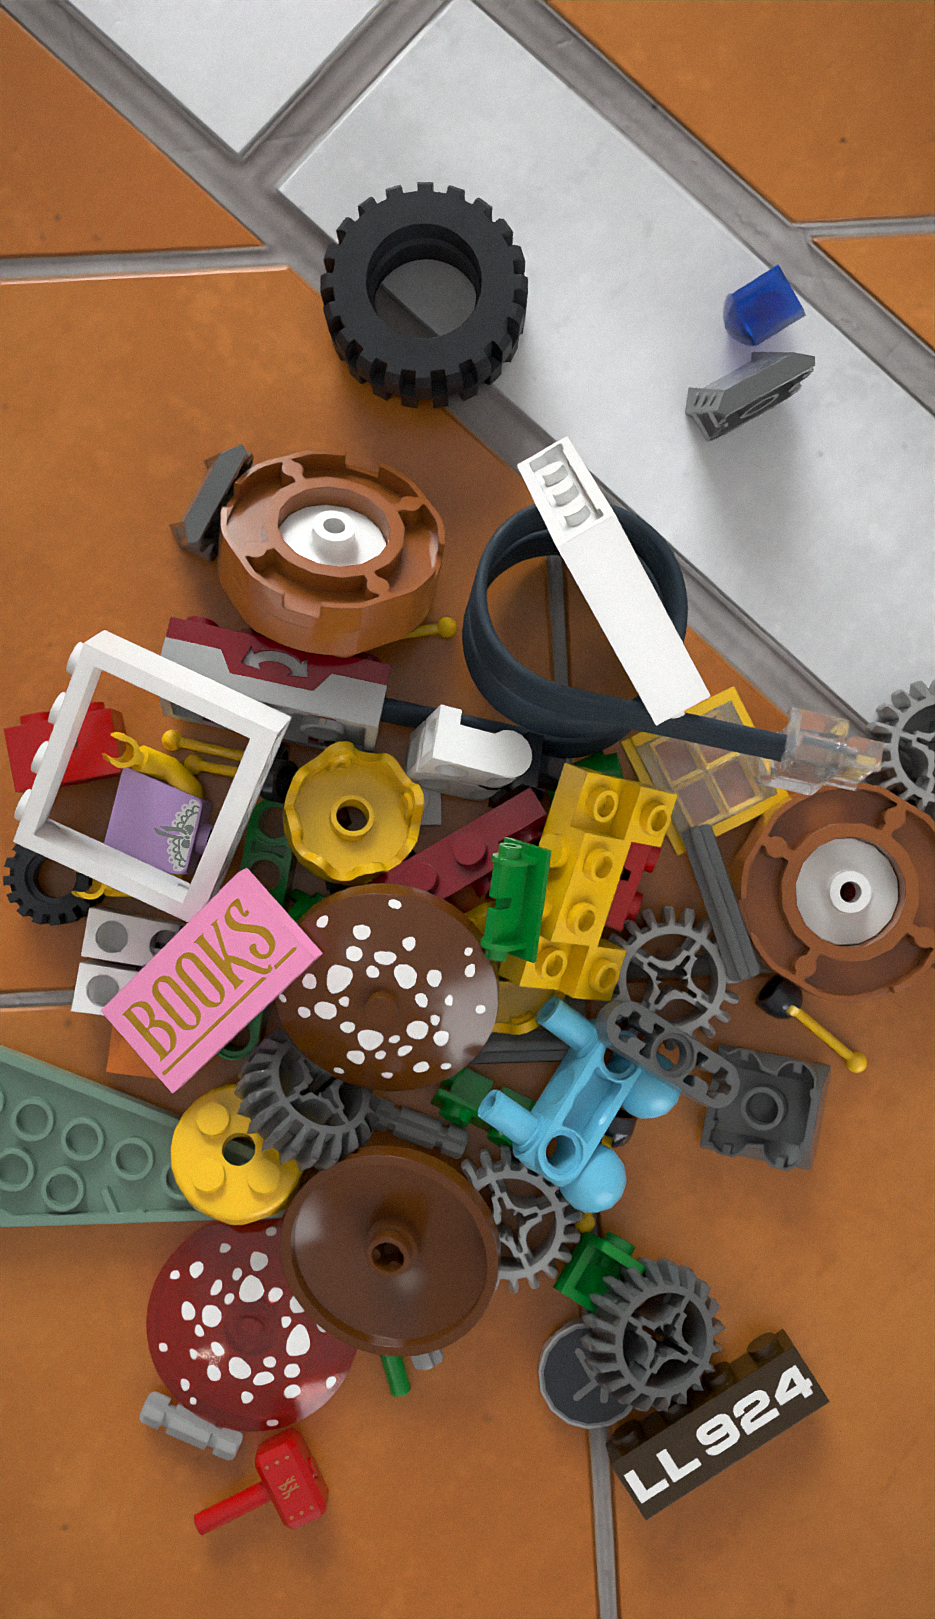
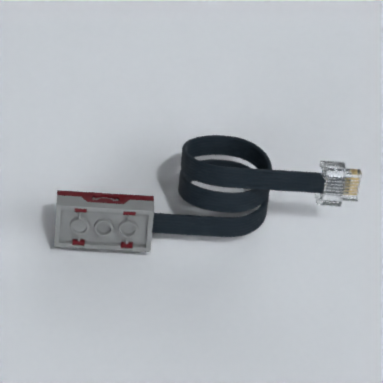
(347, 698)

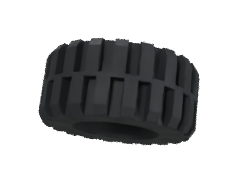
(420, 228)

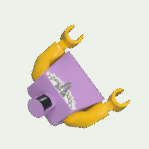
(155, 814)

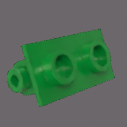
(520, 893)
(463, 1100)

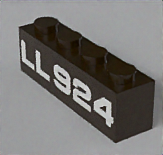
(733, 1416)

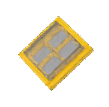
(710, 782)

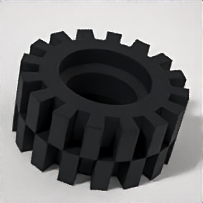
(34, 901)

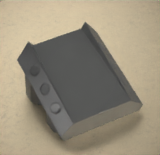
(747, 391)
(200, 523)
(774, 1112)

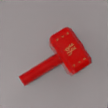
(288, 1480)

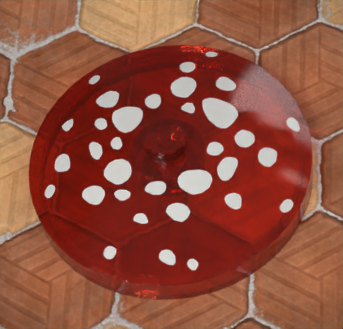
(235, 1335)

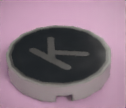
(571, 1385)

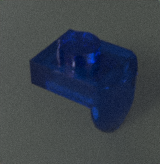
(761, 308)

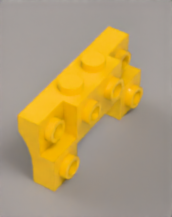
(589, 838)

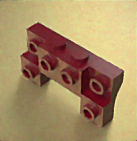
(461, 863)

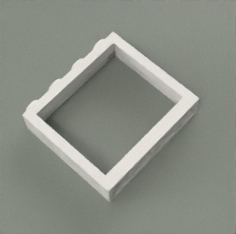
(613, 581)
(189, 690)

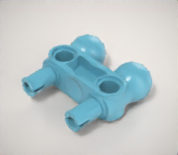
(578, 1111)

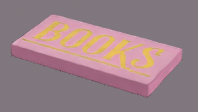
(211, 980)

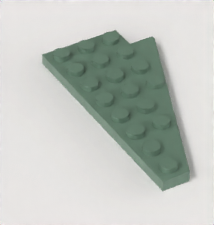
(86, 1151)

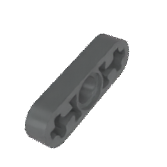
(691, 1056)

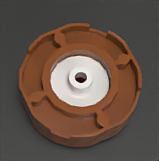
(329, 553)
(791, 884)

